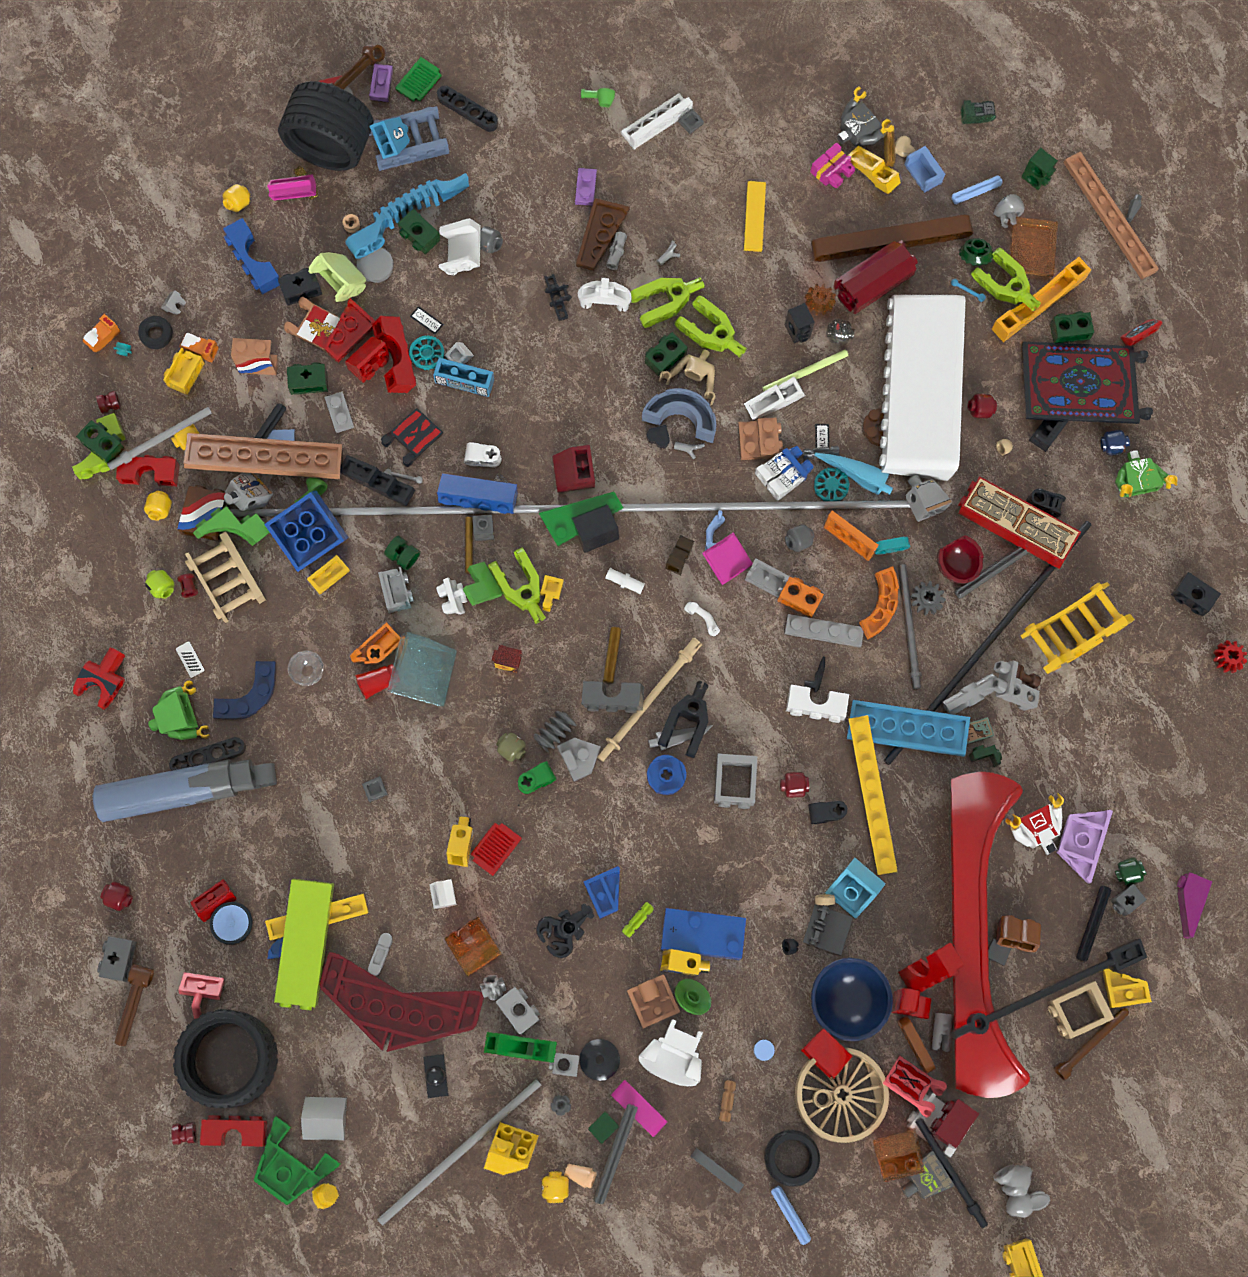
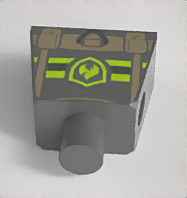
(931, 1181)

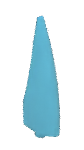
(862, 473)

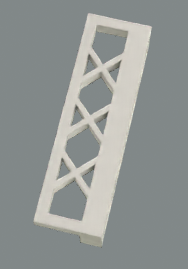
(659, 123)

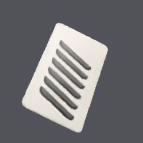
(190, 659)

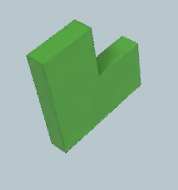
(485, 585)

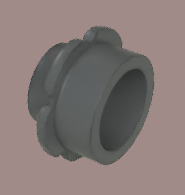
(561, 1110)

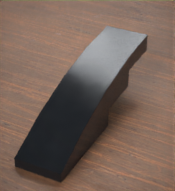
(376, 480)

